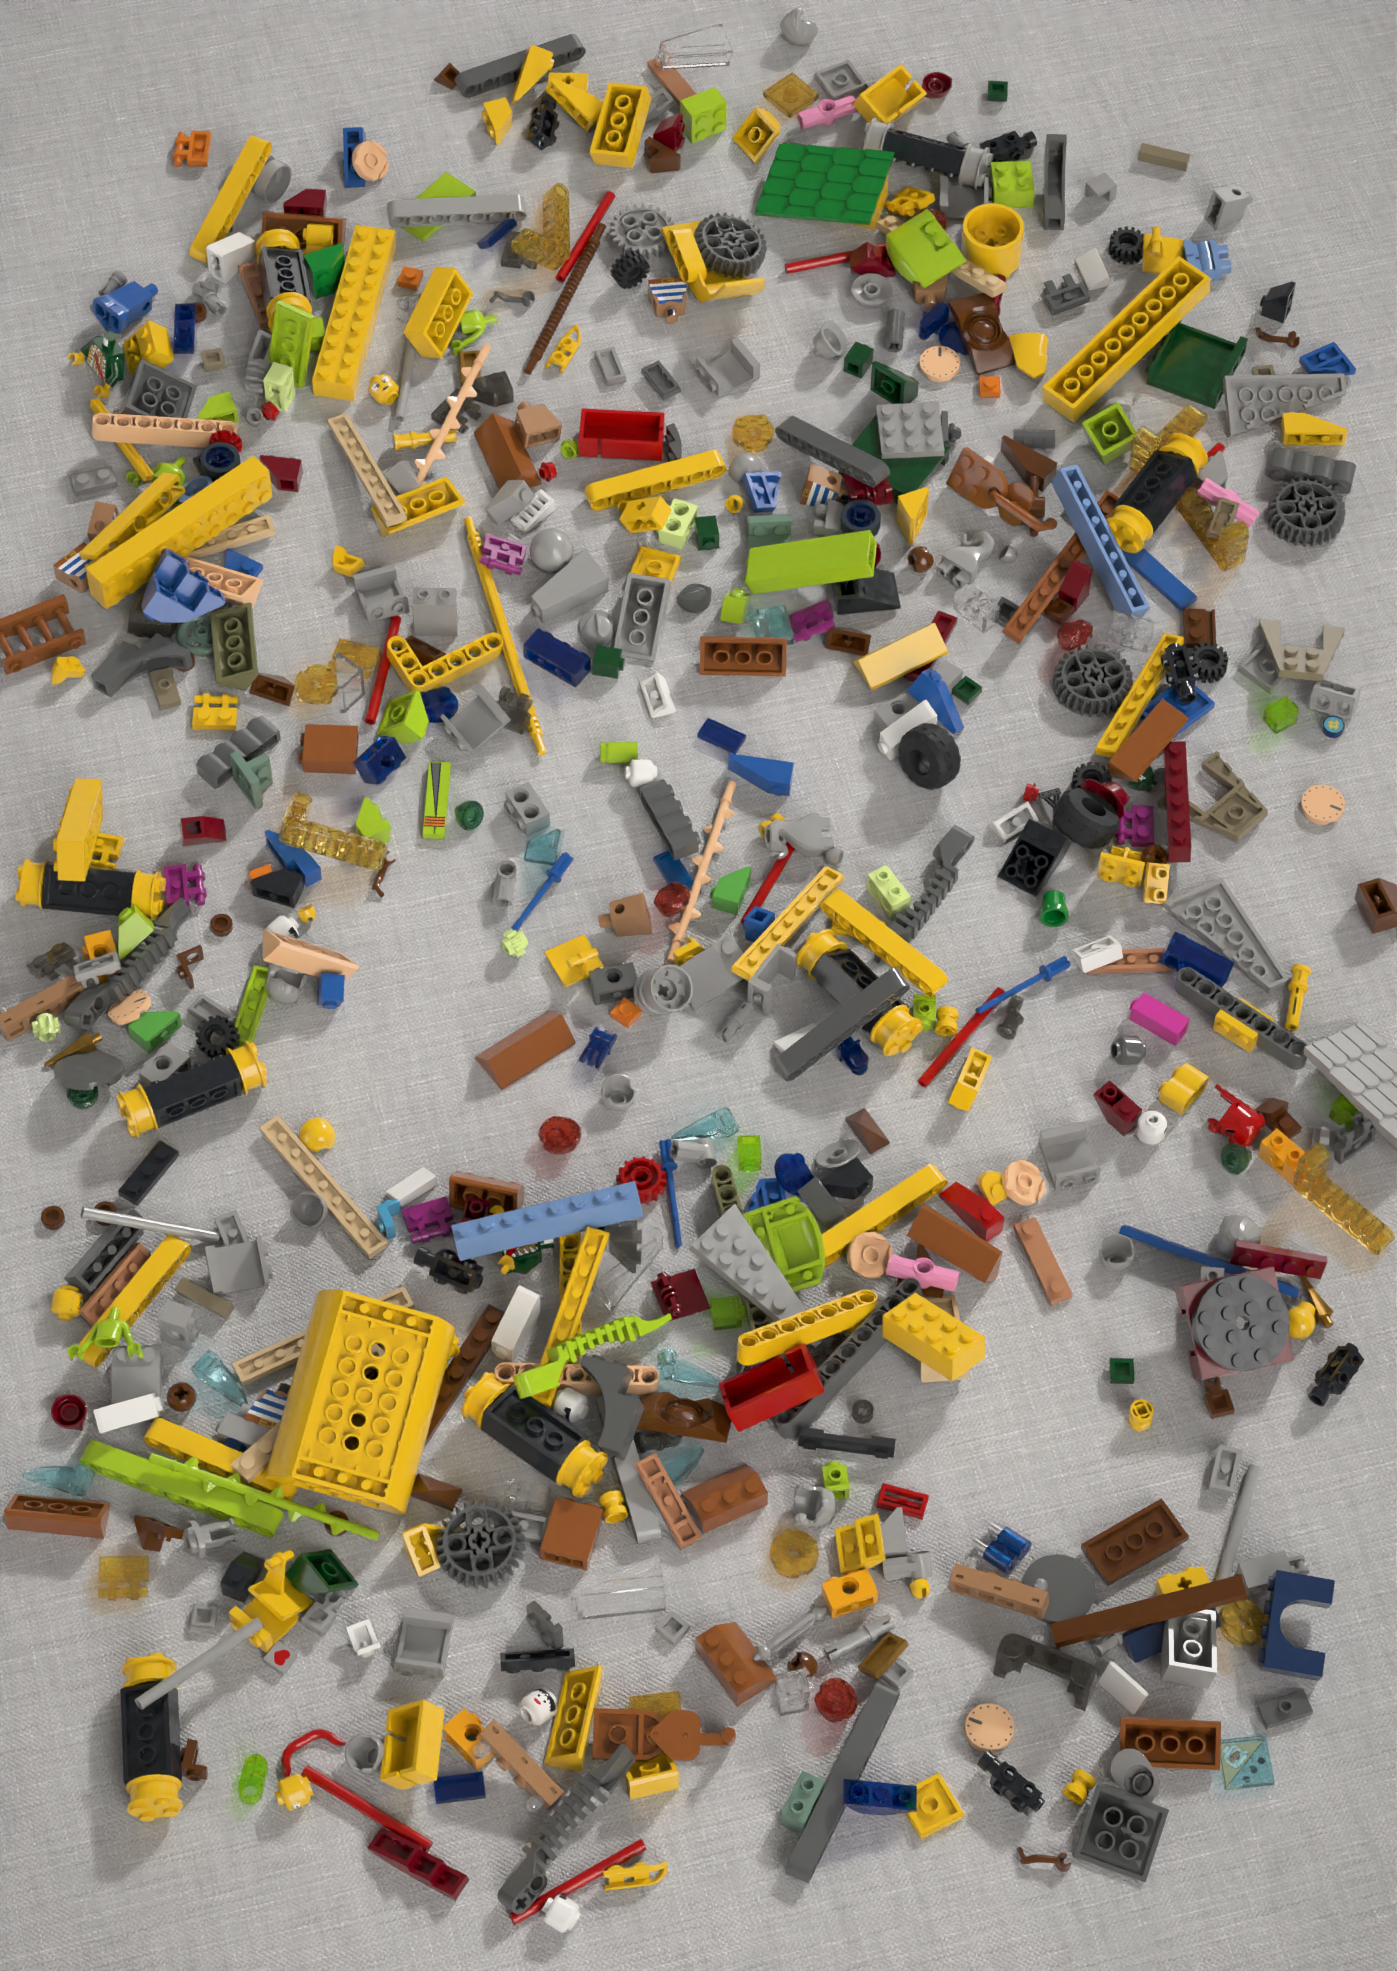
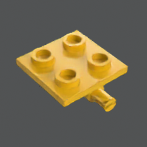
(1159, 251)
(1121, 867)
(573, 960)
(277, 1591)

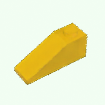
(535, 65)
(577, 103)
(1310, 430)
(970, 1079)

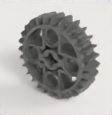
(730, 245)
(1314, 506)
(1095, 691)
(487, 1551)

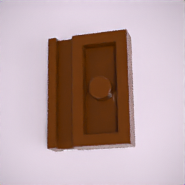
(1199, 627)

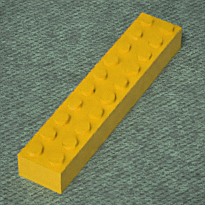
(354, 313)
(1126, 339)
(180, 531)

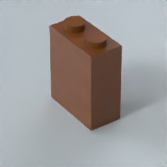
(329, 748)
(571, 1533)

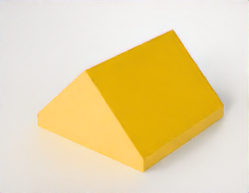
(912, 512)
(652, 1777)

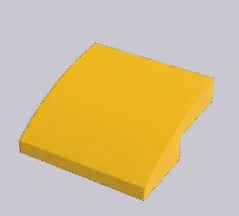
(860, 1544)

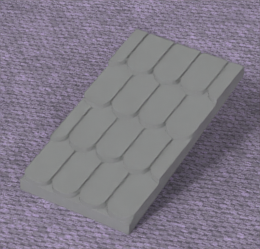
(1363, 1072)

